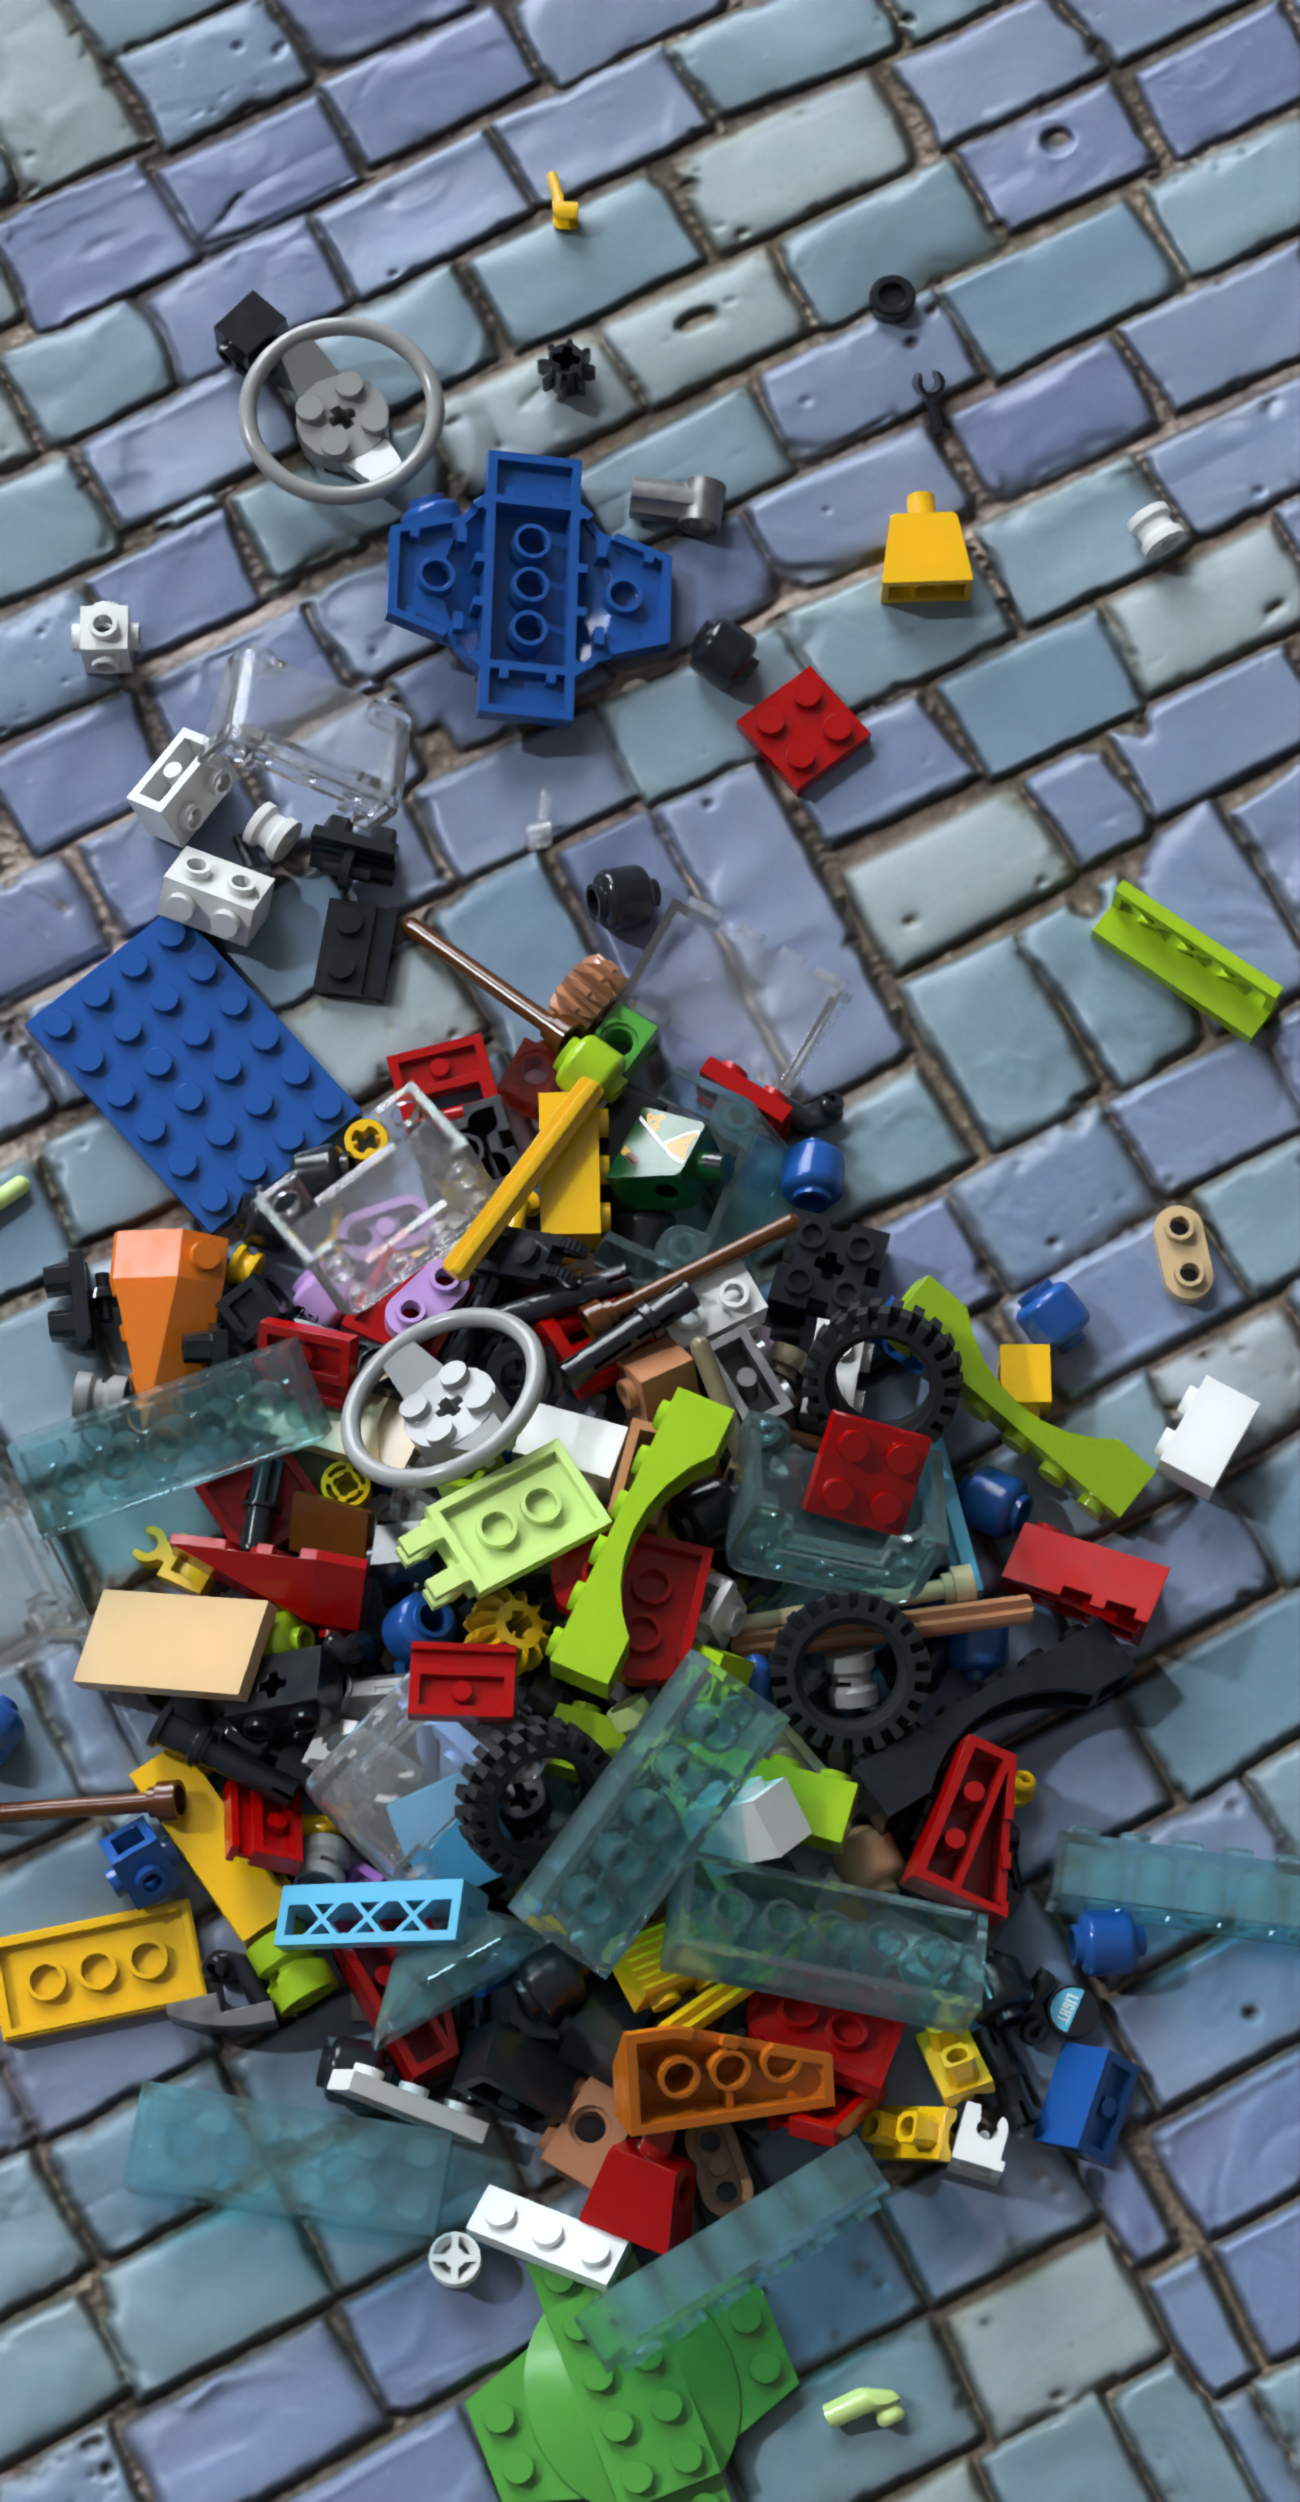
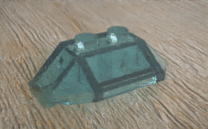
(438, 1977)

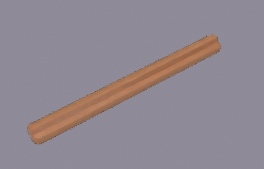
(929, 1621)

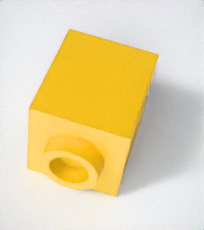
(1026, 1375)

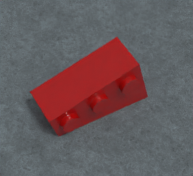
(1084, 1580)
(966, 1833)

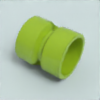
(295, 1975)

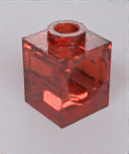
(519, 1093)

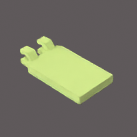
(505, 1525)

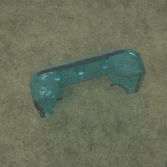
(783, 1542)

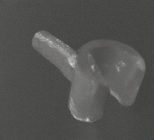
(539, 833)

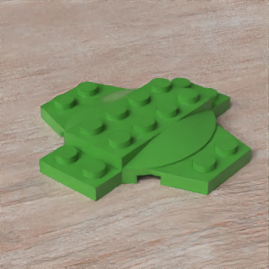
(655, 2434)

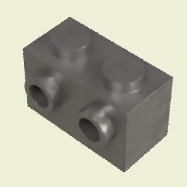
(750, 1379)

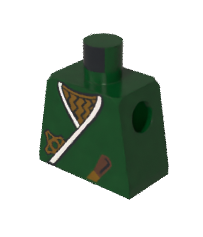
(667, 1163)

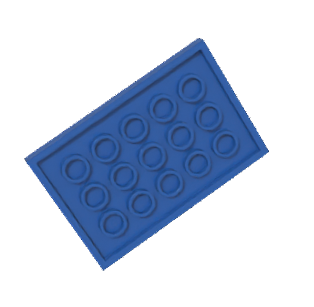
(192, 1069)

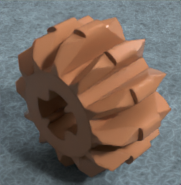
(589, 991)

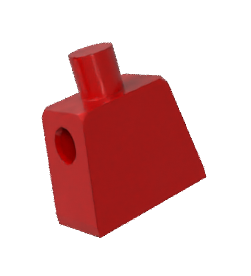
(644, 2193)

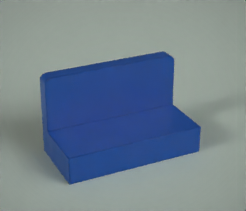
(1087, 2101)

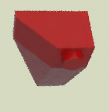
(318, 1587)

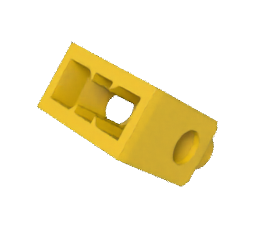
(925, 555)

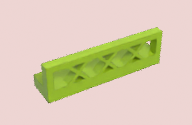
(1187, 962)

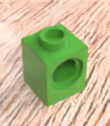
(632, 1029)

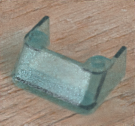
(745, 1198)

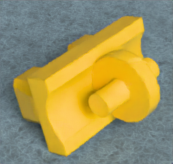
(954, 2065)
(910, 2133)

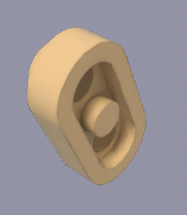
(1182, 1252)

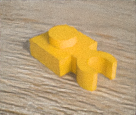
(173, 1570)

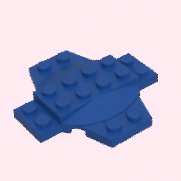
(528, 589)

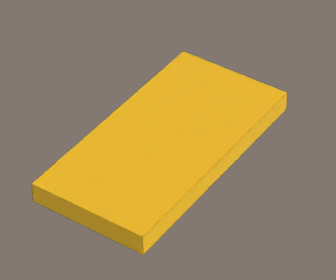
(98, 1970)

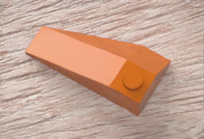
(163, 1290)
(703, 2078)

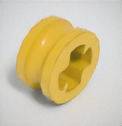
(362, 1129)
(243, 1264)

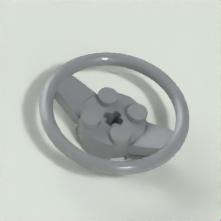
(335, 397)
(447, 1409)

